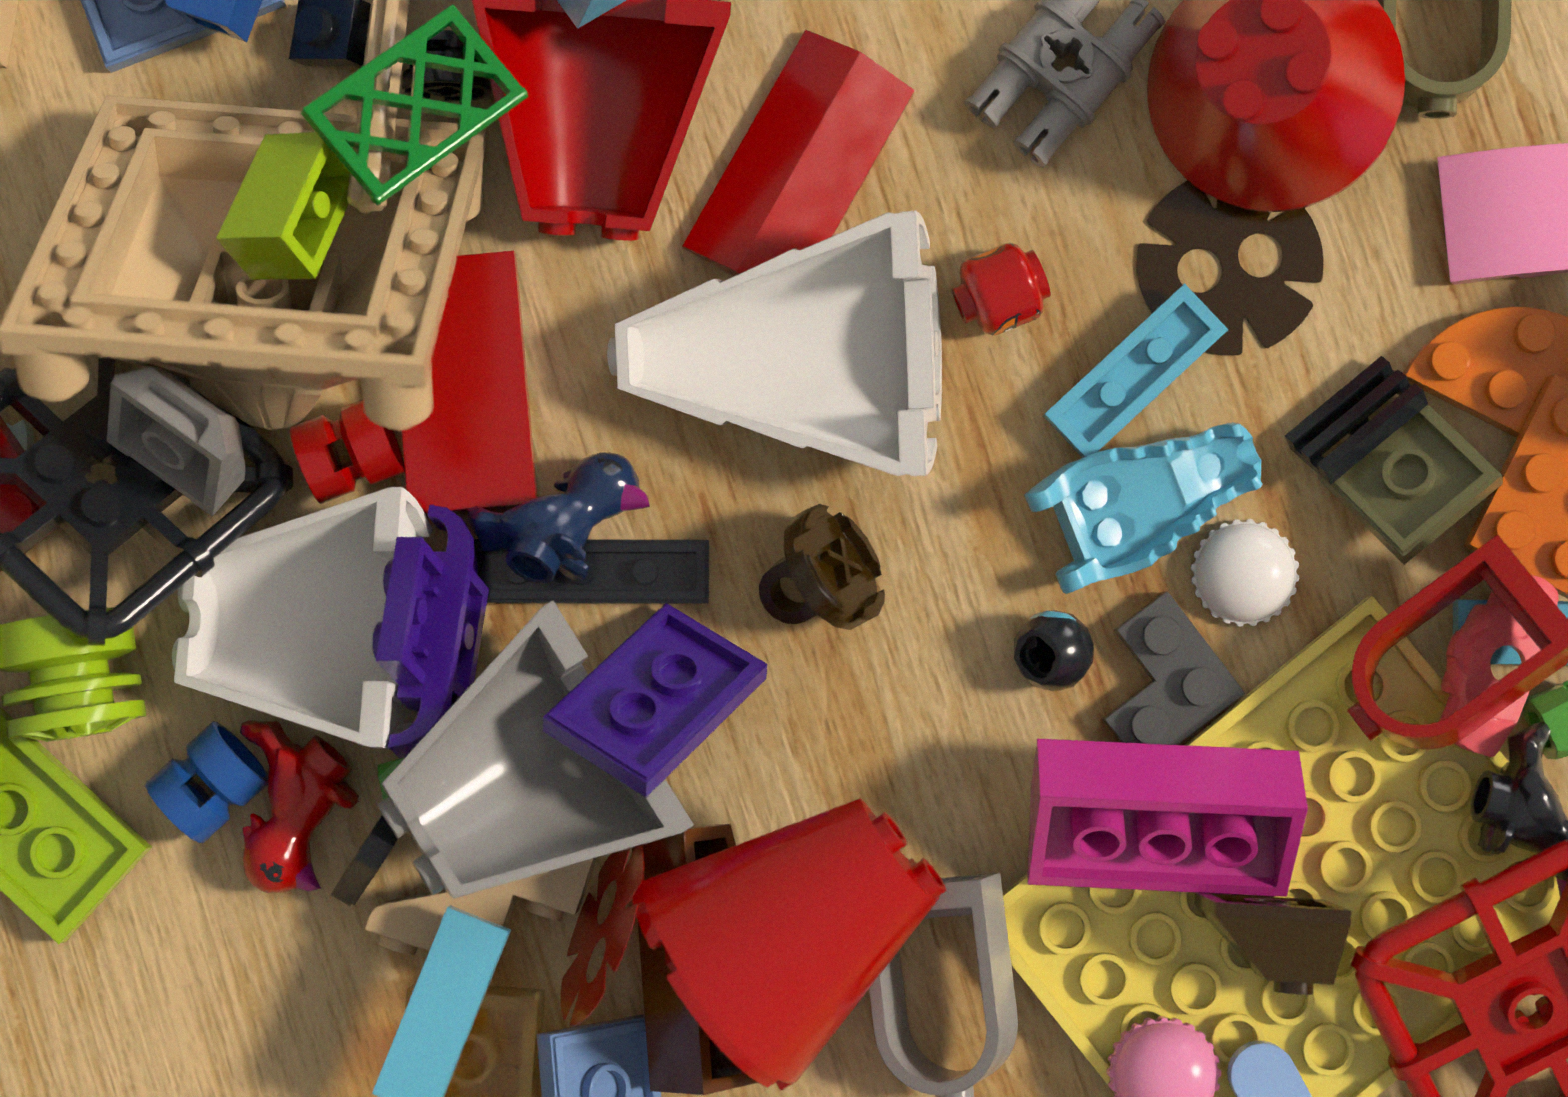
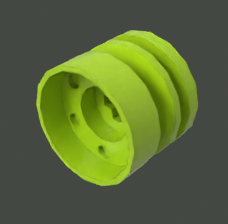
(67, 681)

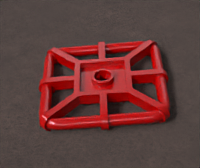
(1482, 991)

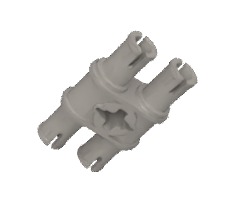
(1073, 92)

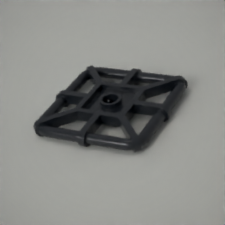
(109, 514)

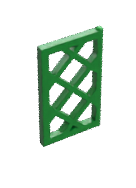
(412, 51)

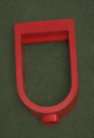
(1521, 597)

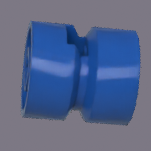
(223, 766)

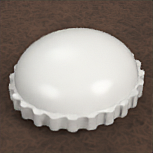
(1245, 572)

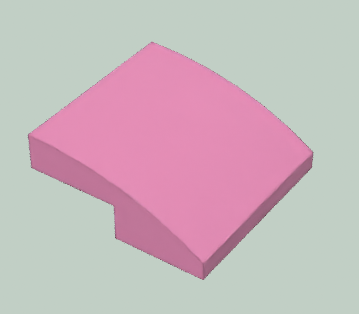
(1505, 212)

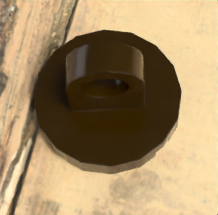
(830, 568)

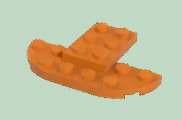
(1513, 375)

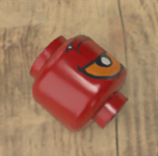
(1001, 289)

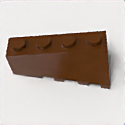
(678, 1048)

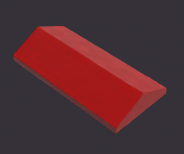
(800, 157)

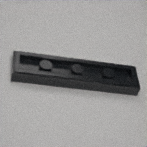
(617, 574)

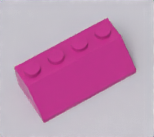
(1165, 817)

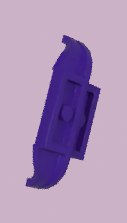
(431, 624)

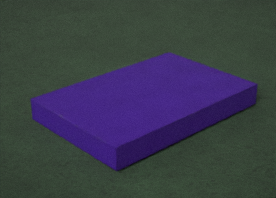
(655, 699)

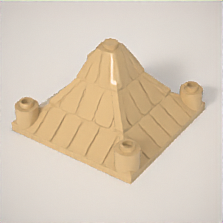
(143, 280)

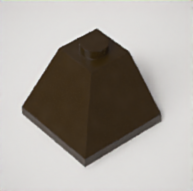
(1281, 937)

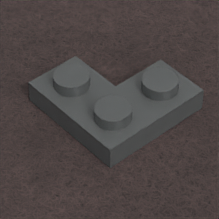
(1185, 673)

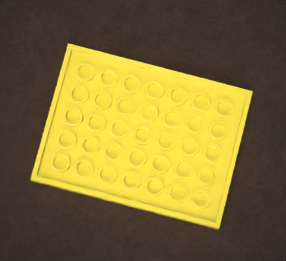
(1379, 837)

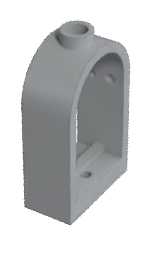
(983, 899)

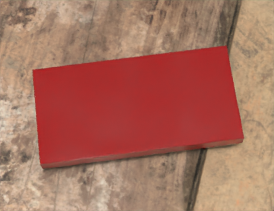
(480, 429)

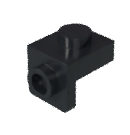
(330, 33)

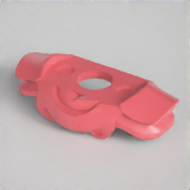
(1470, 671)

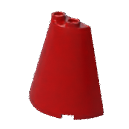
(600, 105)
(787, 933)

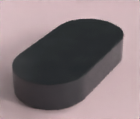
(365, 863)

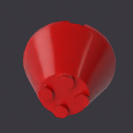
(1275, 97)

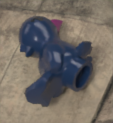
(553, 528)

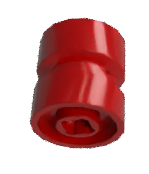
(370, 446)

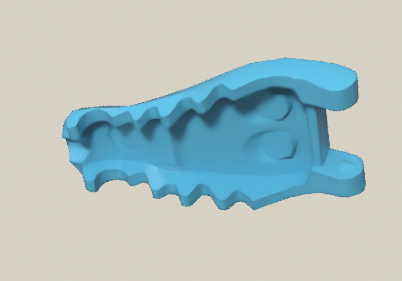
(1138, 501)

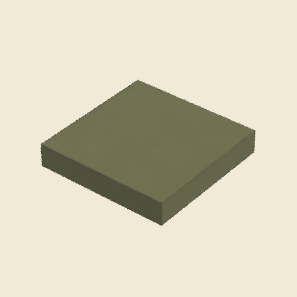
(1416, 484)

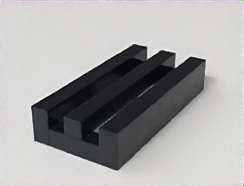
(1349, 413)

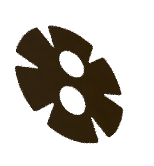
(1265, 301)

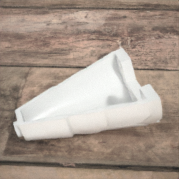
(806, 348)

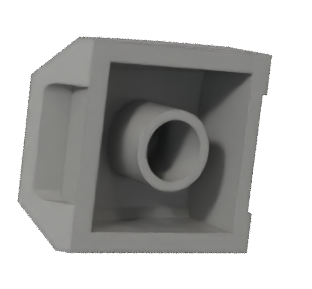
(176, 436)

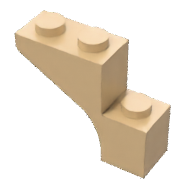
(416, 919)

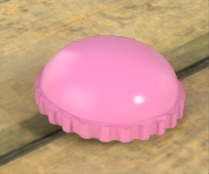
(1163, 1061)

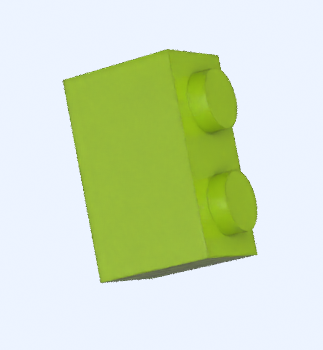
(286, 208)

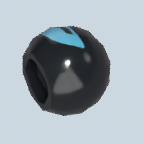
(1053, 650)

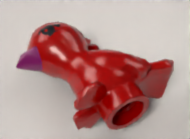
(301, 793)

